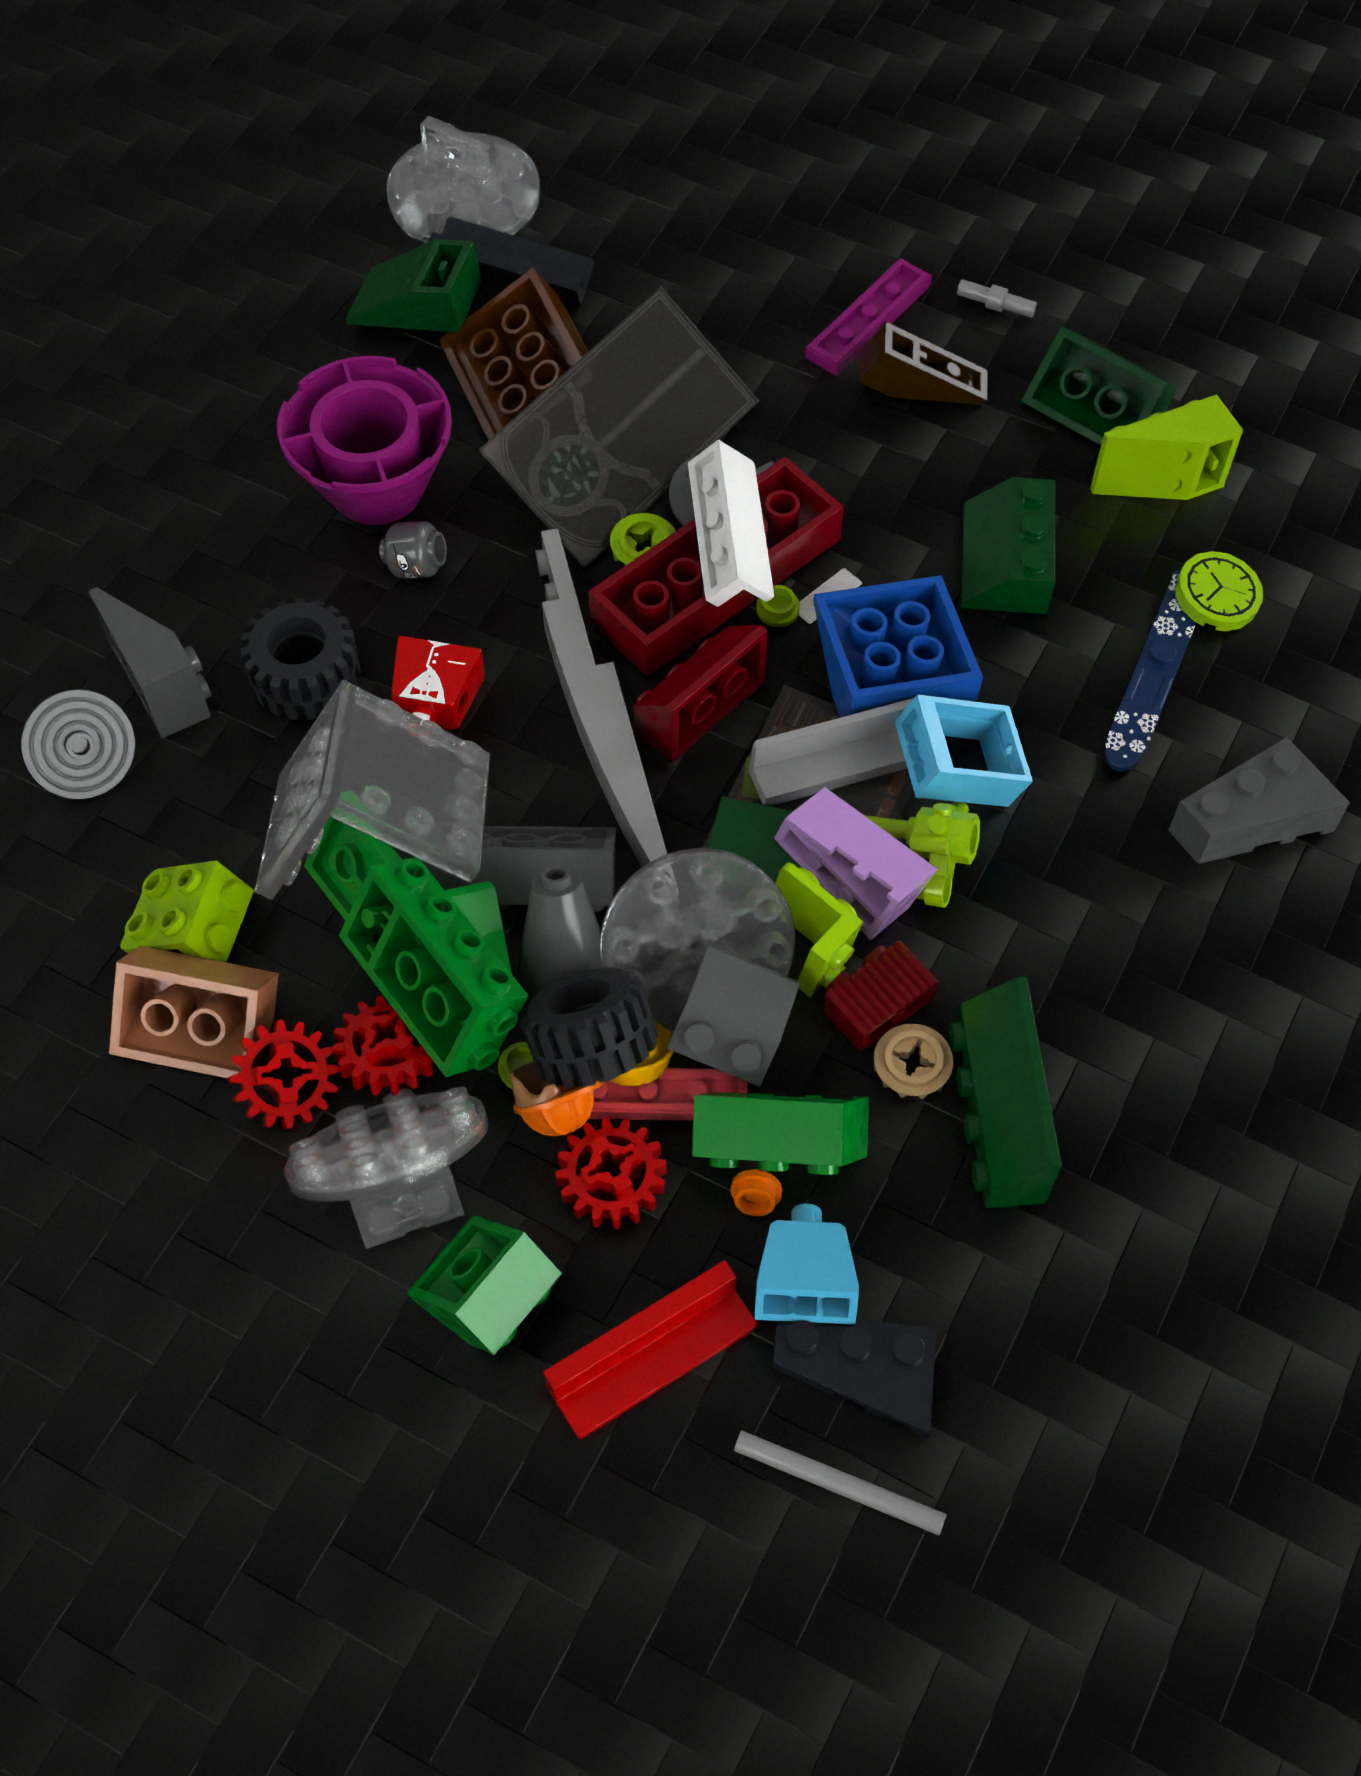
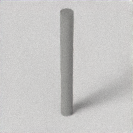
(840, 1482)

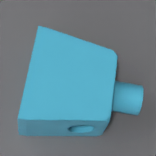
(807, 1271)

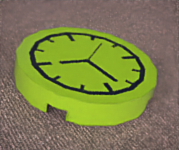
(1219, 591)

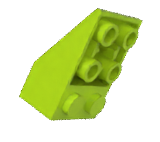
(1169, 453)

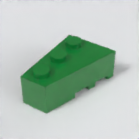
(780, 1130)

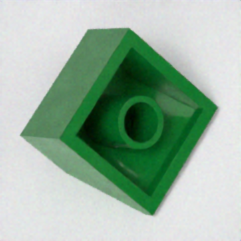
(485, 1283)

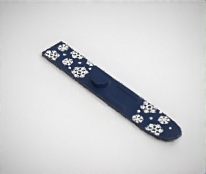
(1149, 683)

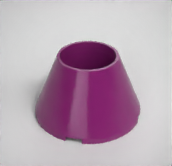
(366, 435)

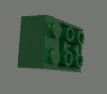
(420, 288)

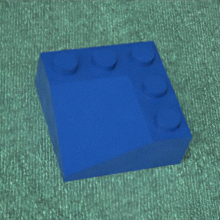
(894, 644)

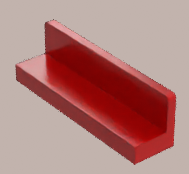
(649, 1350)

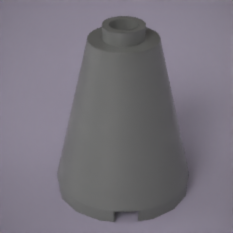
(558, 930)

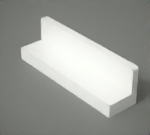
(729, 525)

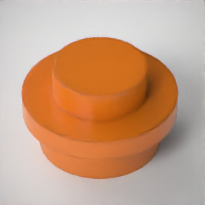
(756, 1192)

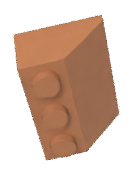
(188, 1010)

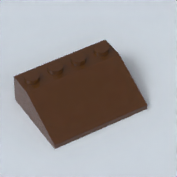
(513, 350)

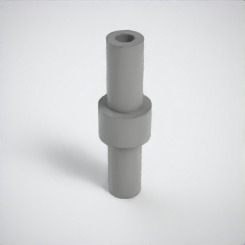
(996, 298)

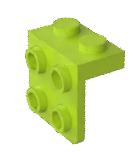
(189, 910)
(823, 920)

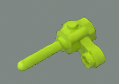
(944, 837)

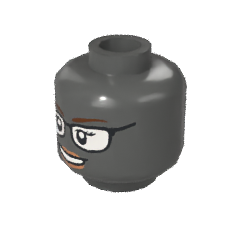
(413, 549)

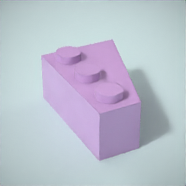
(854, 859)

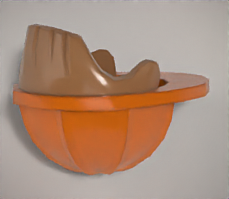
(550, 1107)

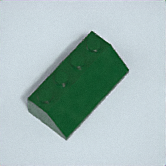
(1005, 1097)

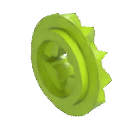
(637, 529)

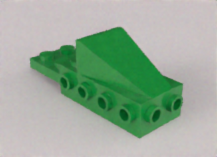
(424, 947)

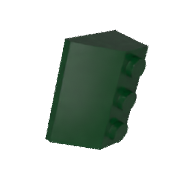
(1094, 387)
(1009, 547)

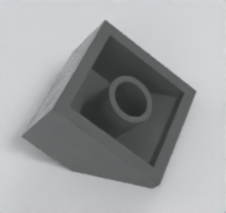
(733, 1015)

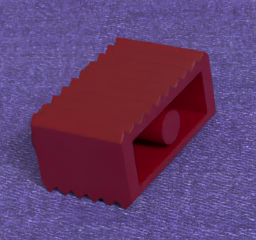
(879, 994)

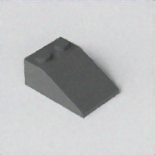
(155, 664)

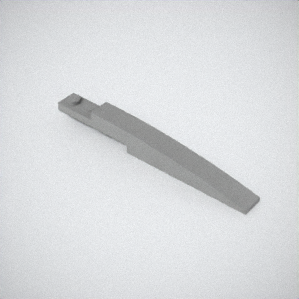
(597, 707)

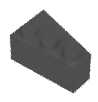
(1258, 804)

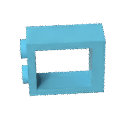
(928, 760)

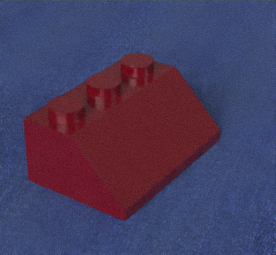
(702, 690)

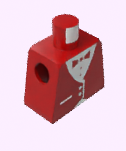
(436, 679)

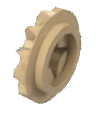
(933, 1054)

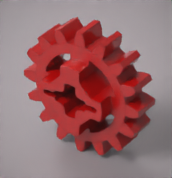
(386, 1049)
(283, 1051)
(623, 1154)

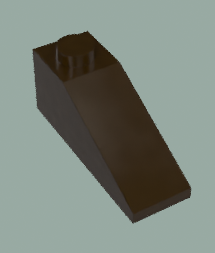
(919, 370)

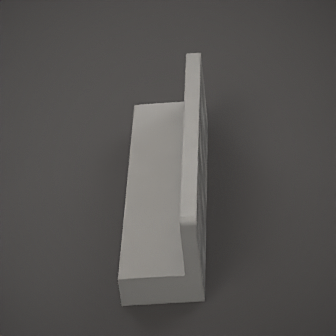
(827, 755)

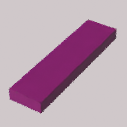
(866, 315)

